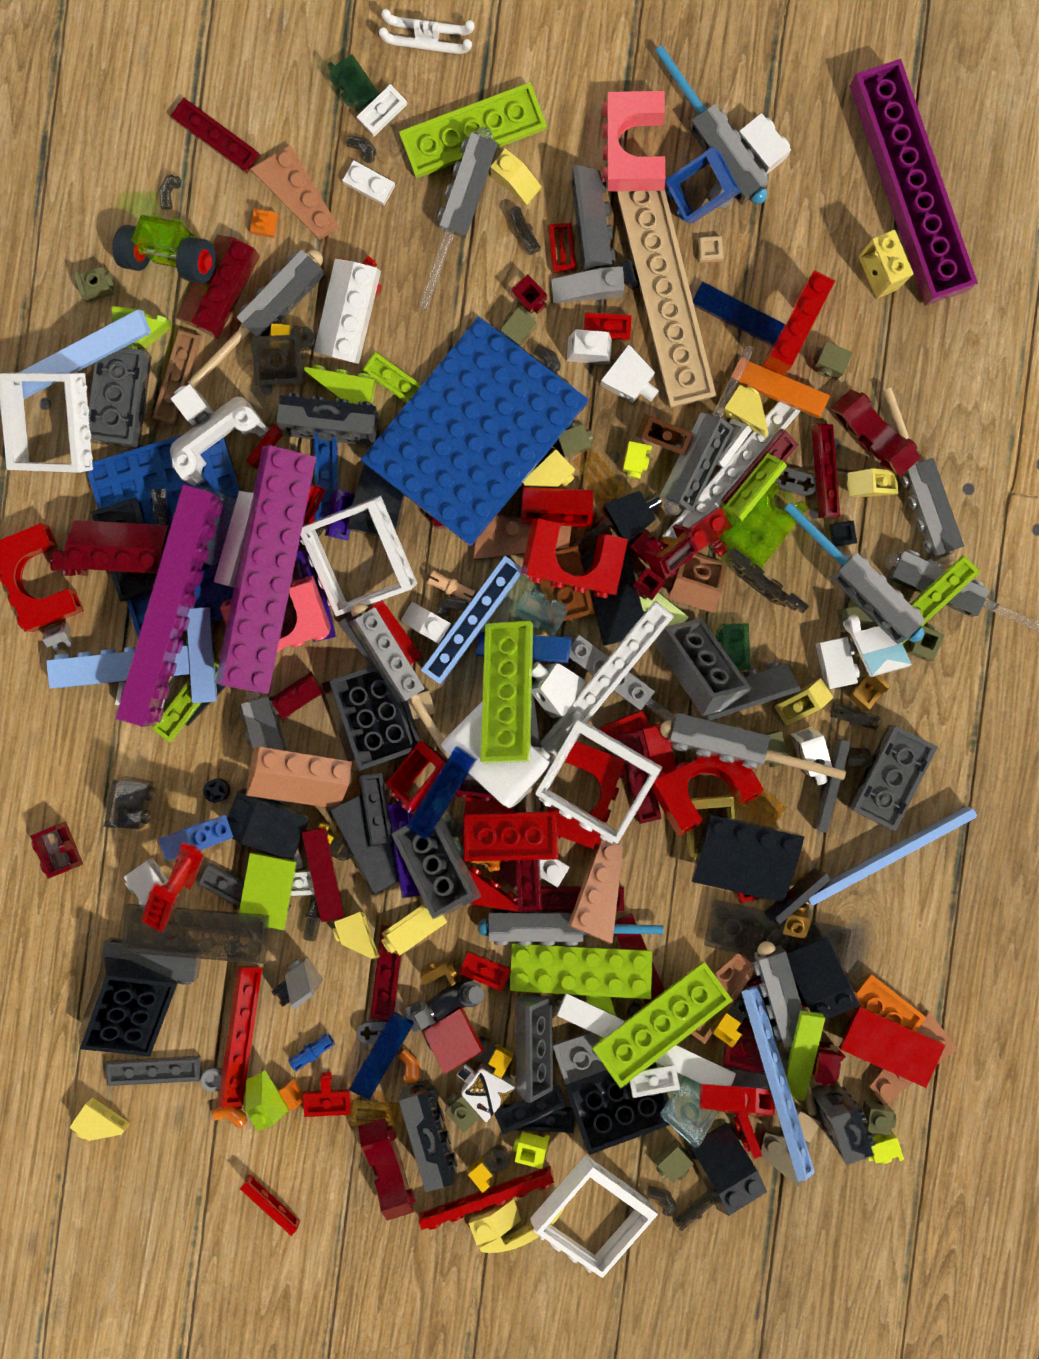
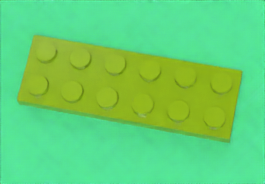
(439, 140)
(507, 692)
(581, 970)
(662, 1024)

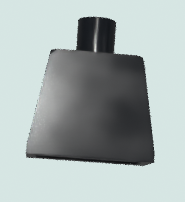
(632, 513)

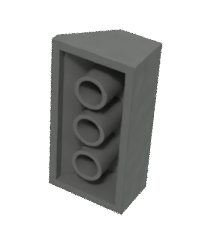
(591, 218)
(701, 666)
(765, 686)
(437, 869)
(534, 1046)

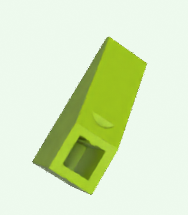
(343, 385)

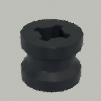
(212, 790)
(282, 993)

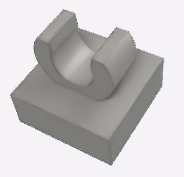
(57, 634)

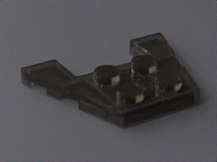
(769, 589)

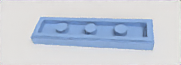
(201, 656)

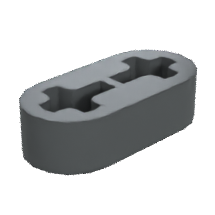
(795, 488)
(374, 1025)

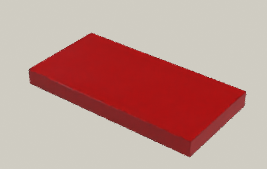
(510, 836)
(892, 1046)

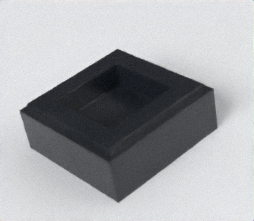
(630, 274)
(843, 533)

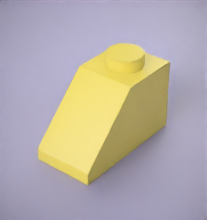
(515, 177)
(747, 408)
(551, 473)
(872, 483)
(804, 702)
(356, 935)
(98, 1122)
(494, 1221)

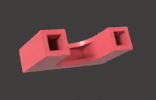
(624, 112)
(311, 614)

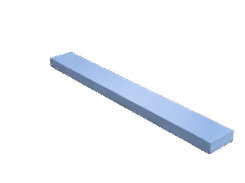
(88, 350)
(893, 853)
(778, 1083)

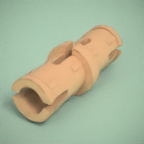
(450, 586)

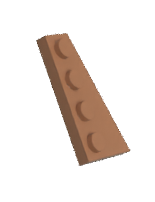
(291, 184)
(510, 537)
(598, 897)
(733, 977)
(888, 1085)

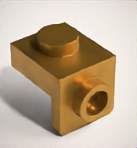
(868, 691)
(799, 922)
(433, 971)

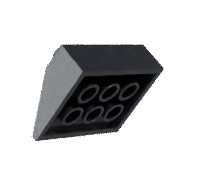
(370, 719)
(747, 857)
(126, 1008)
(610, 1113)

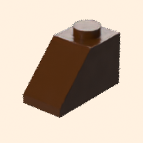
(664, 434)

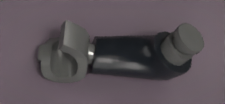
(447, 1001)

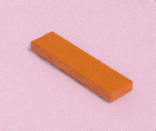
(784, 389)

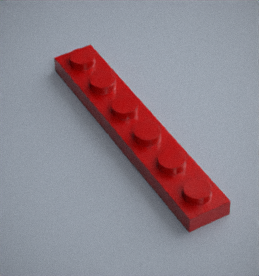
(239, 1036)
(494, 1196)

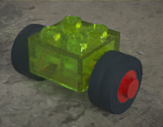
(165, 244)

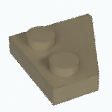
(776, 1152)

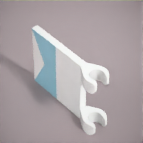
(876, 648)

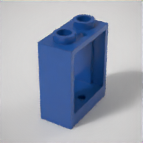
(720, 168)
(200, 835)

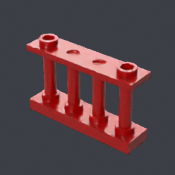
(163, 897)

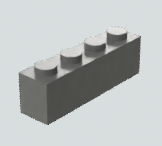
(177, 968)

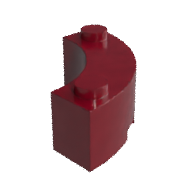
(874, 434)
(382, 1153)

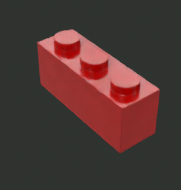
(558, 505)

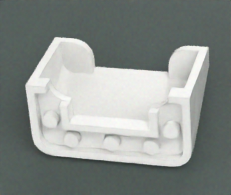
(187, 449)
(505, 781)

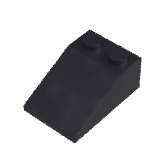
(370, 487)
(266, 824)
(822, 978)
(727, 1170)

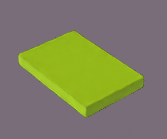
(268, 887)

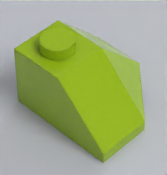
(157, 326)
(263, 1101)

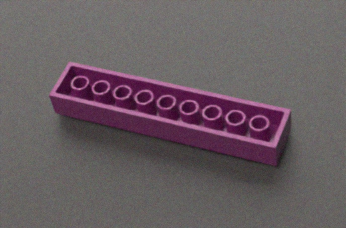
(913, 182)
(265, 569)
(169, 607)

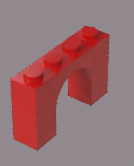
(805, 311)
(541, 561)
(33, 612)
(607, 771)
(673, 794)

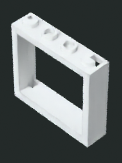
(15, 425)
(390, 542)
(570, 810)
(618, 1242)

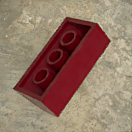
(212, 302)
(115, 546)

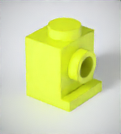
(636, 459)
(886, 1148)
(531, 1149)

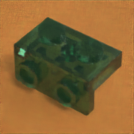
(353, 81)
(736, 643)

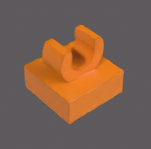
(264, 223)
(291, 1094)

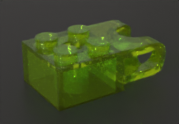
(768, 523)

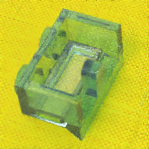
(541, 611)

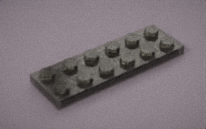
(744, 928)
(198, 935)

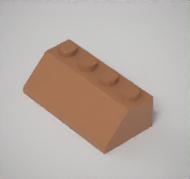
(298, 777)

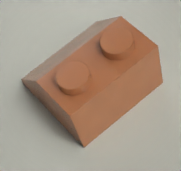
(699, 582)

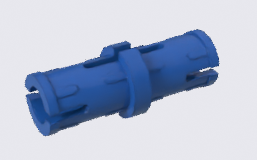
(311, 1051)

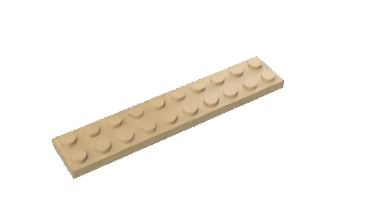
(666, 296)

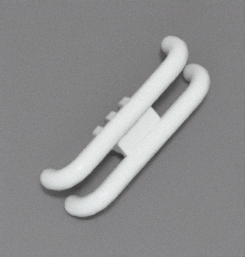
(426, 34)

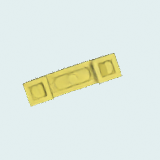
(514, 1239)

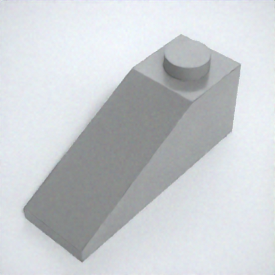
(589, 285)
(302, 981)

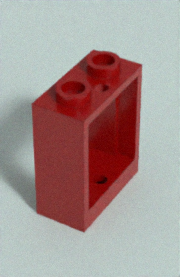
(408, 773)

